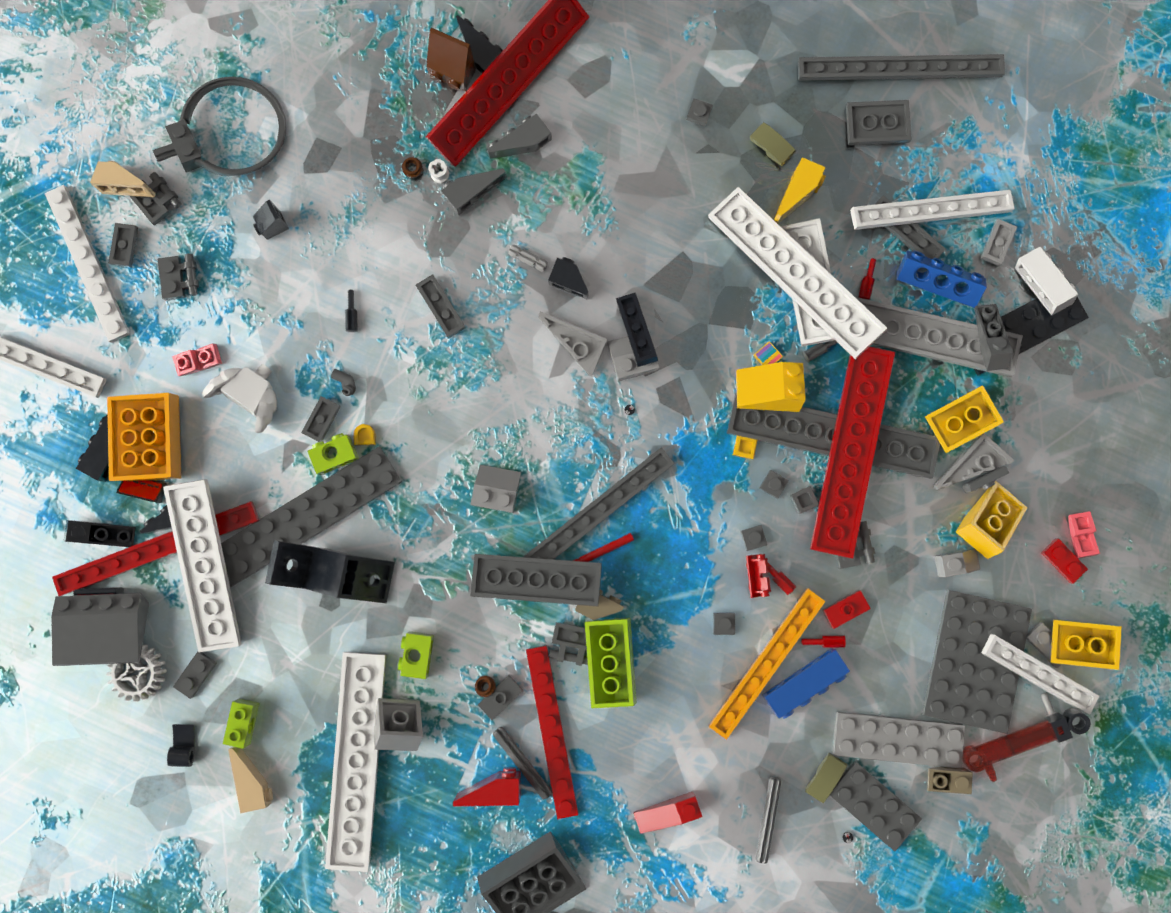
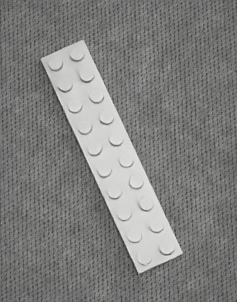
(797, 273)
(355, 763)

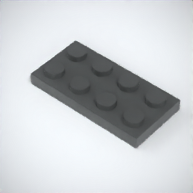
(875, 806)

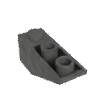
(526, 138)
(993, 338)

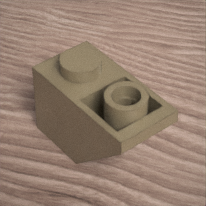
(606, 607)
(950, 780)

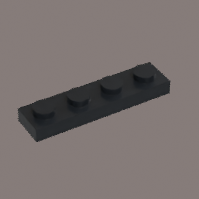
(636, 329)

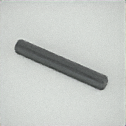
(522, 763)
(768, 820)

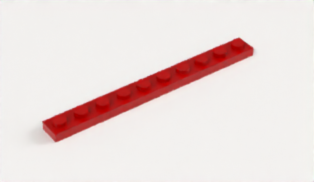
(144, 553)

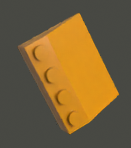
(144, 437)

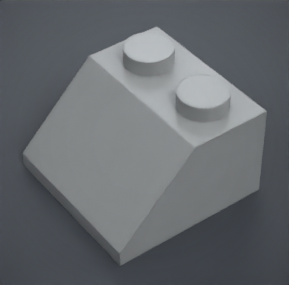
(625, 362)
(496, 489)
(398, 725)

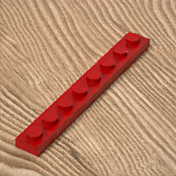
(552, 732)

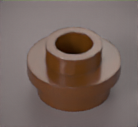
(409, 162)
(480, 683)

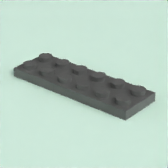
(536, 580)

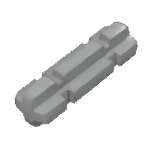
(528, 258)

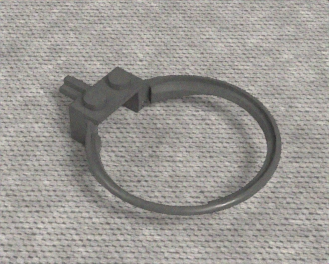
(183, 141)

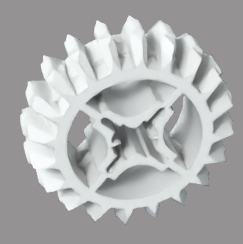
(142, 690)

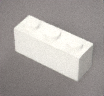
(1046, 280)

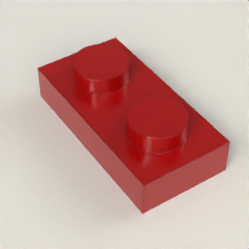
(1064, 560)

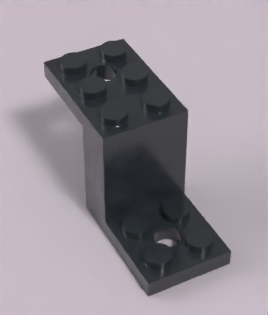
(330, 572)

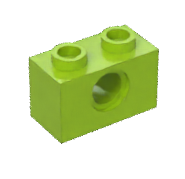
(345, 454)
(424, 645)
(241, 723)

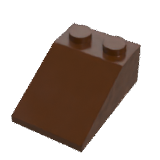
(449, 60)

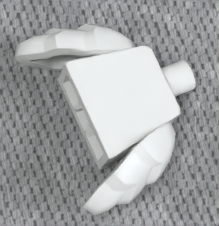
(248, 391)

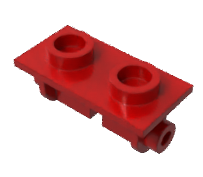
(756, 566)

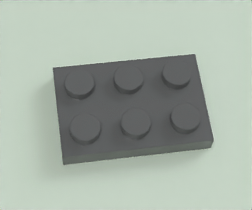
(878, 122)

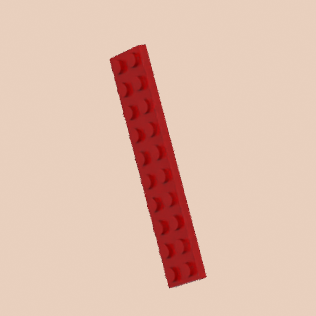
(506, 78)
(852, 453)

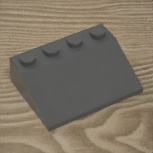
(98, 629)
(531, 879)

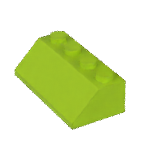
(610, 663)

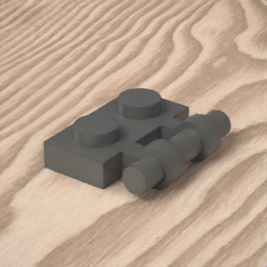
(153, 207)
(172, 277)
(868, 550)
(569, 636)

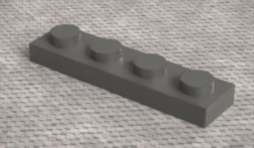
(915, 237)

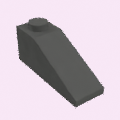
(469, 189)

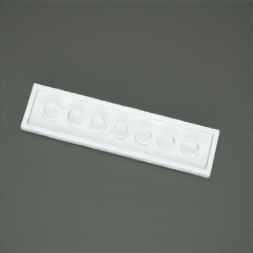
(202, 565)

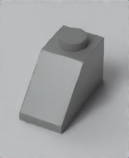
(957, 563)

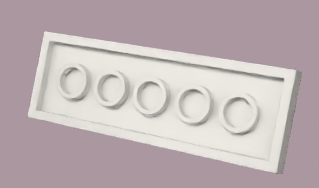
(811, 238)

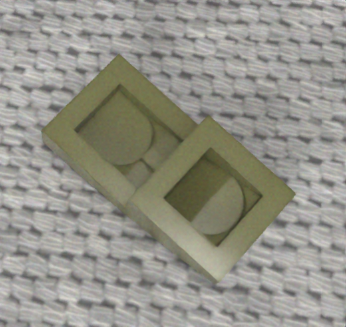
(773, 143)
(826, 778)

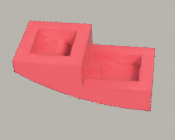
(1082, 535)

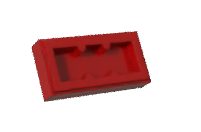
(846, 609)

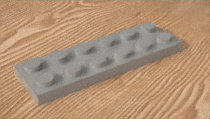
(898, 740)

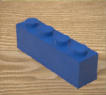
(806, 683)

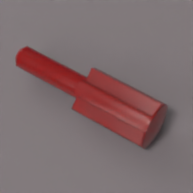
(868, 281)
(782, 580)
(827, 641)

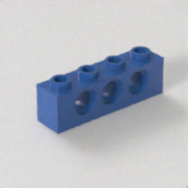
(968, 294)

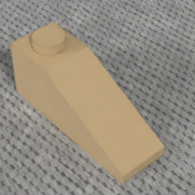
(115, 180)
(249, 783)

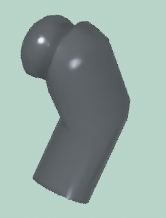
(346, 380)

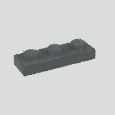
(440, 306)

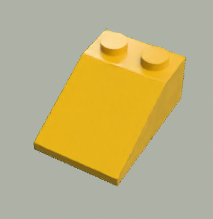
(806, 179)
(771, 387)
(964, 419)
(992, 521)
(1086, 644)

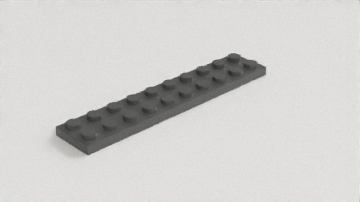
(814, 430)
(309, 513)

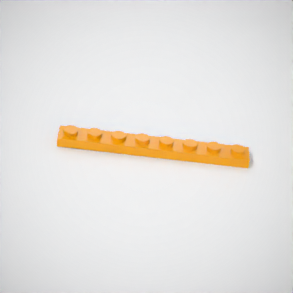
(766, 663)

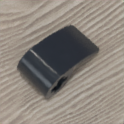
(183, 747)

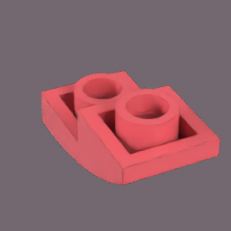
(197, 360)

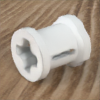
(436, 165)

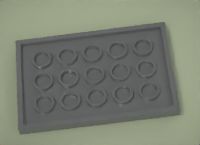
(962, 680)

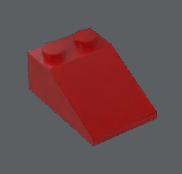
(496, 790)

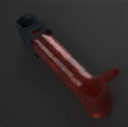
(1054, 728)

